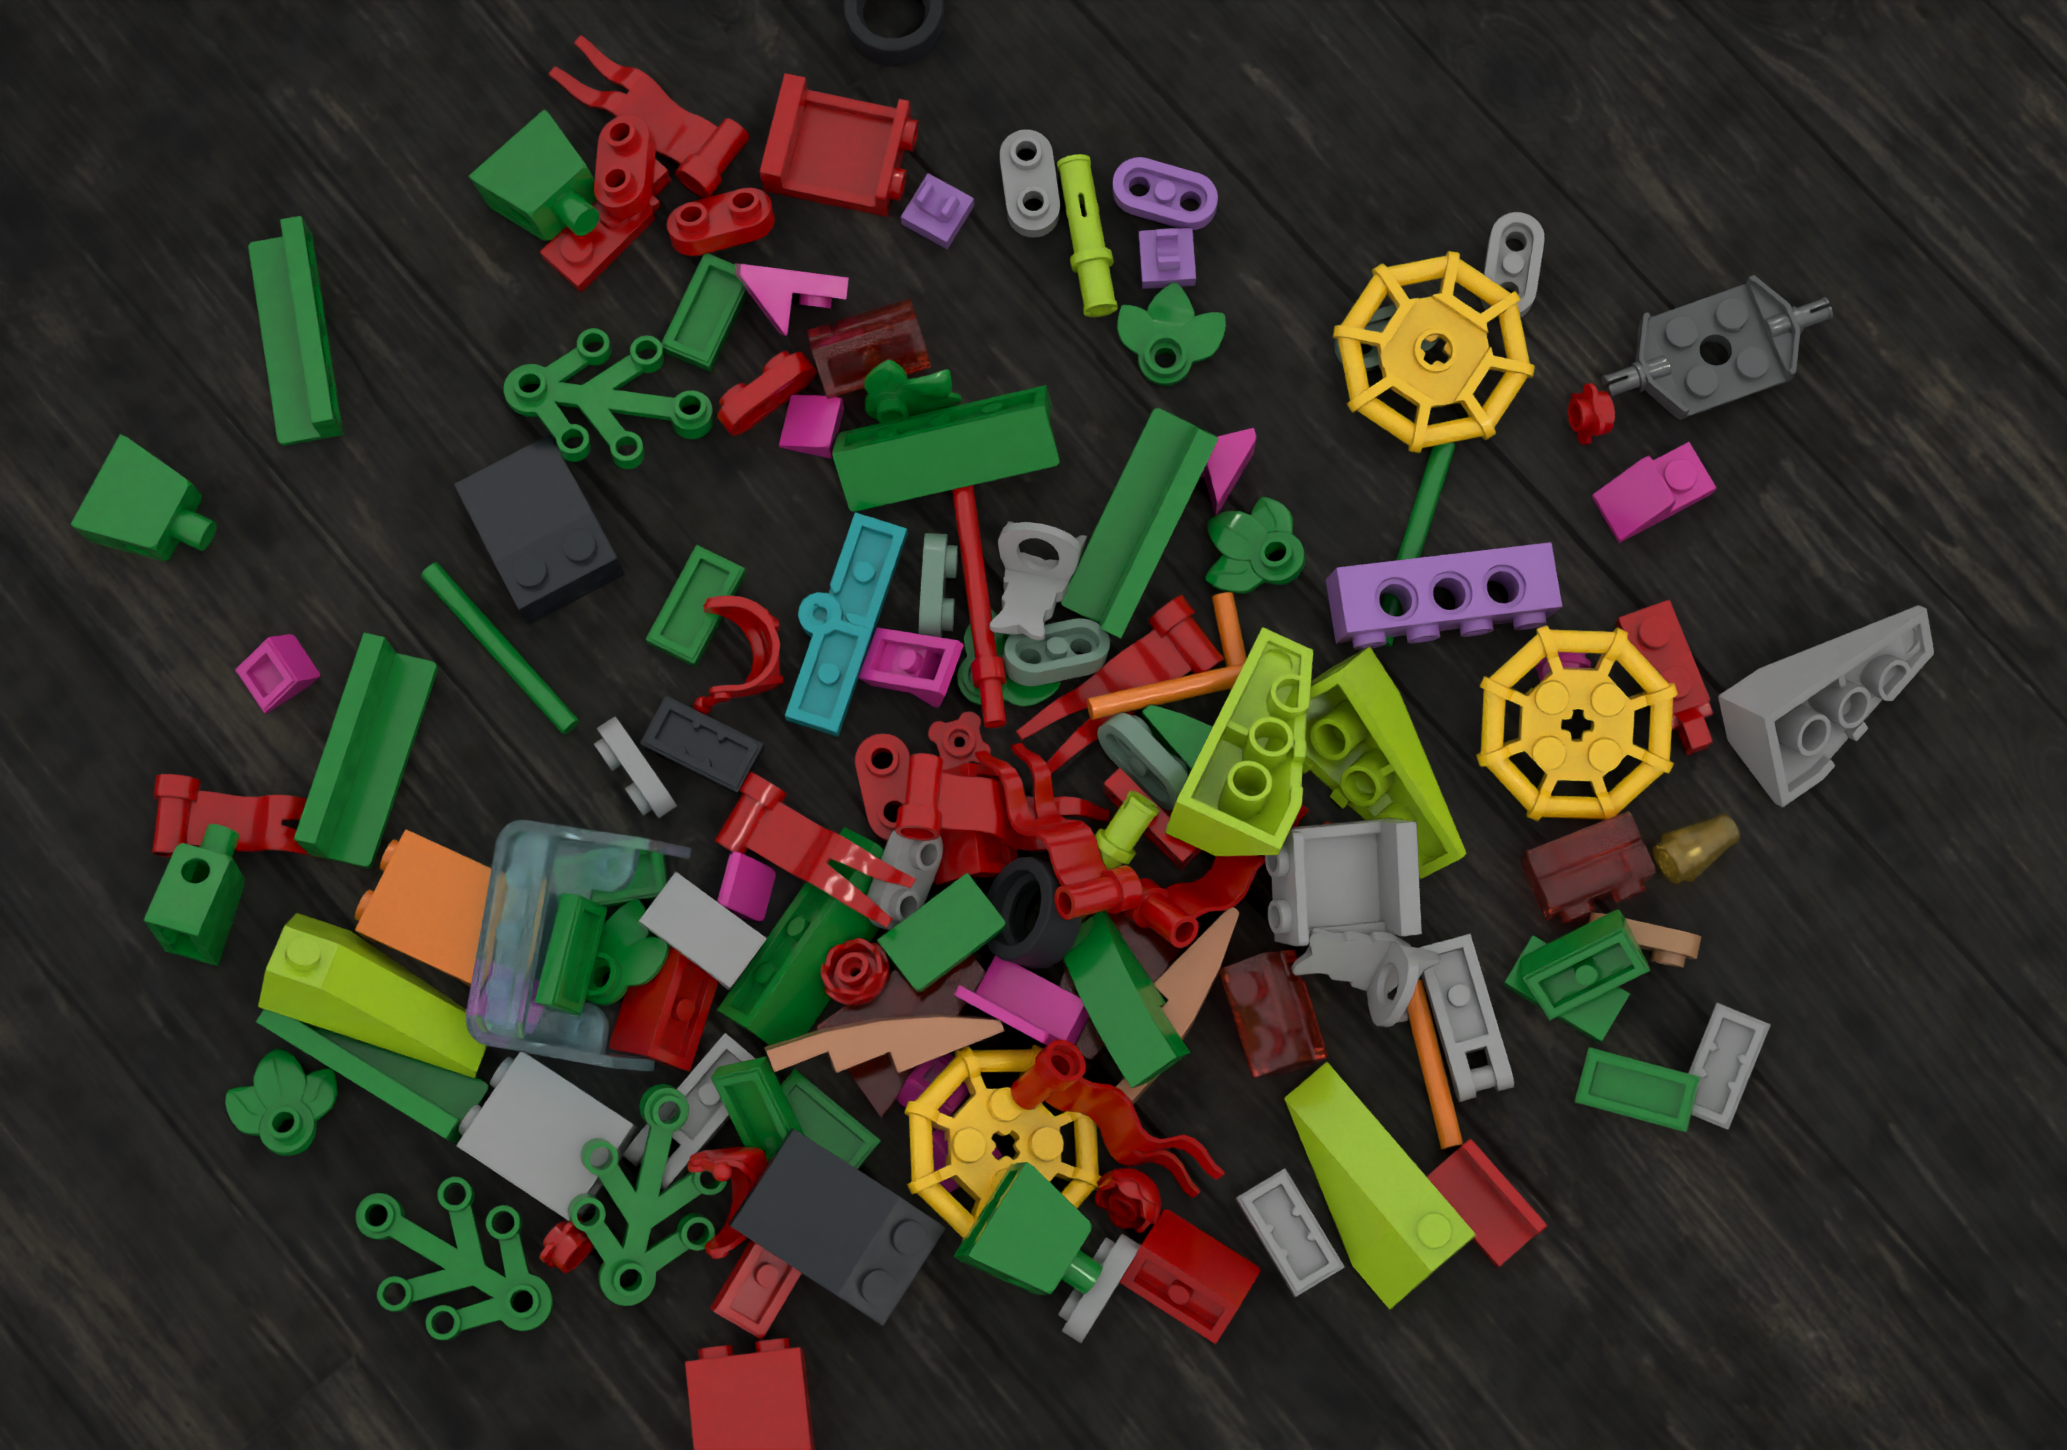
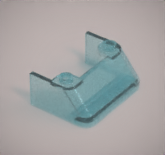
(523, 896)

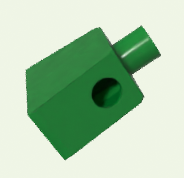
(539, 182)
(142, 506)
(198, 897)
(1030, 1236)

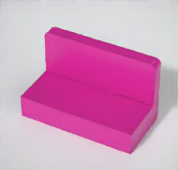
(1028, 1003)

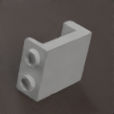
(1346, 880)
(536, 1131)

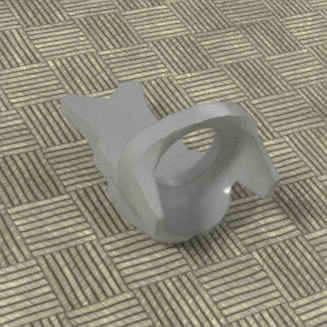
(1031, 582)
(1371, 964)

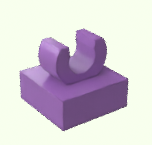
(937, 211)
(1167, 257)

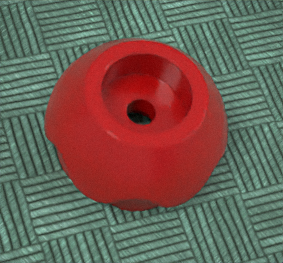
(849, 958)
(1129, 1198)

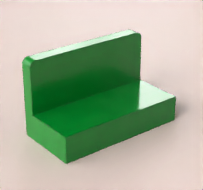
(942, 933)

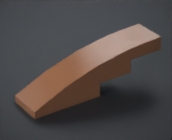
(1190, 981)
(904, 1038)

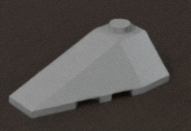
(1806, 706)

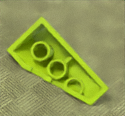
(1373, 757)
(1251, 766)
(358, 991)
(1380, 1200)

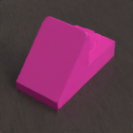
(774, 288)
(1227, 464)
(1653, 491)
(911, 664)

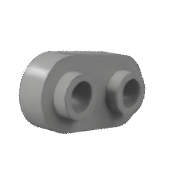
(1029, 180)
(1513, 269)
(647, 789)
(916, 859)
(1083, 1309)

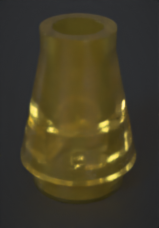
(1692, 849)

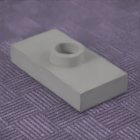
(1726, 1063)
(1289, 1232)

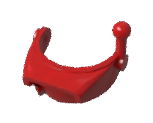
(762, 634)
(744, 1168)

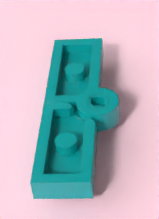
(844, 624)

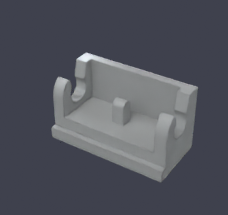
(702, 930)

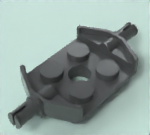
(1751, 324)

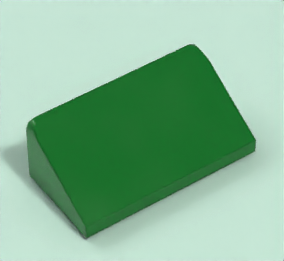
(1583, 964)

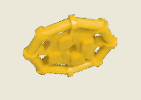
(1403, 360)
(1555, 699)
(970, 1134)

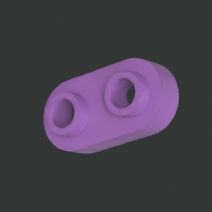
(1167, 190)

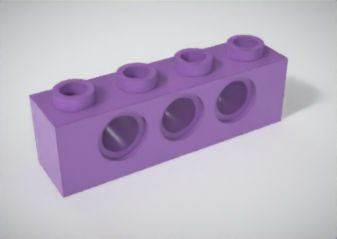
(1524, 571)

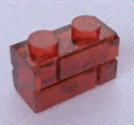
(863, 342)
(1588, 867)
(1273, 1014)

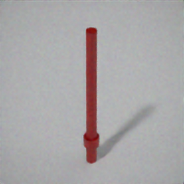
(987, 668)

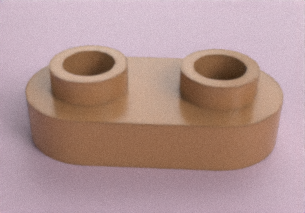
(1667, 944)

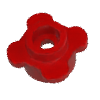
(1591, 413)
(946, 733)
(565, 1247)

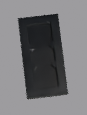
(702, 745)

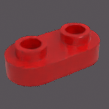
(626, 161)
(720, 221)
(749, 404)
(882, 786)

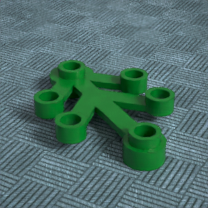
(601, 398)
(644, 1205)
(462, 1265)

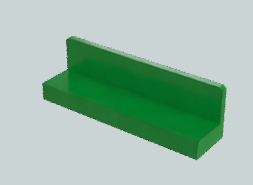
(295, 335)
(946, 449)
(1138, 520)
(365, 754)
(783, 983)
(416, 1088)

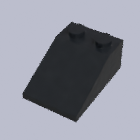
(539, 529)
(837, 1226)

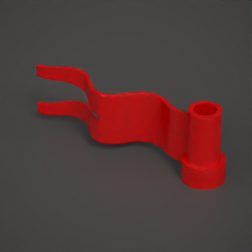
(679, 135)
(1162, 655)
(970, 804)
(187, 811)
(1072, 846)
(803, 847)
(1175, 909)
(1059, 1082)

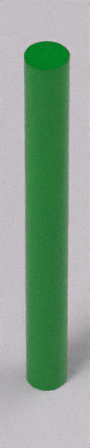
(1421, 517)
(500, 648)

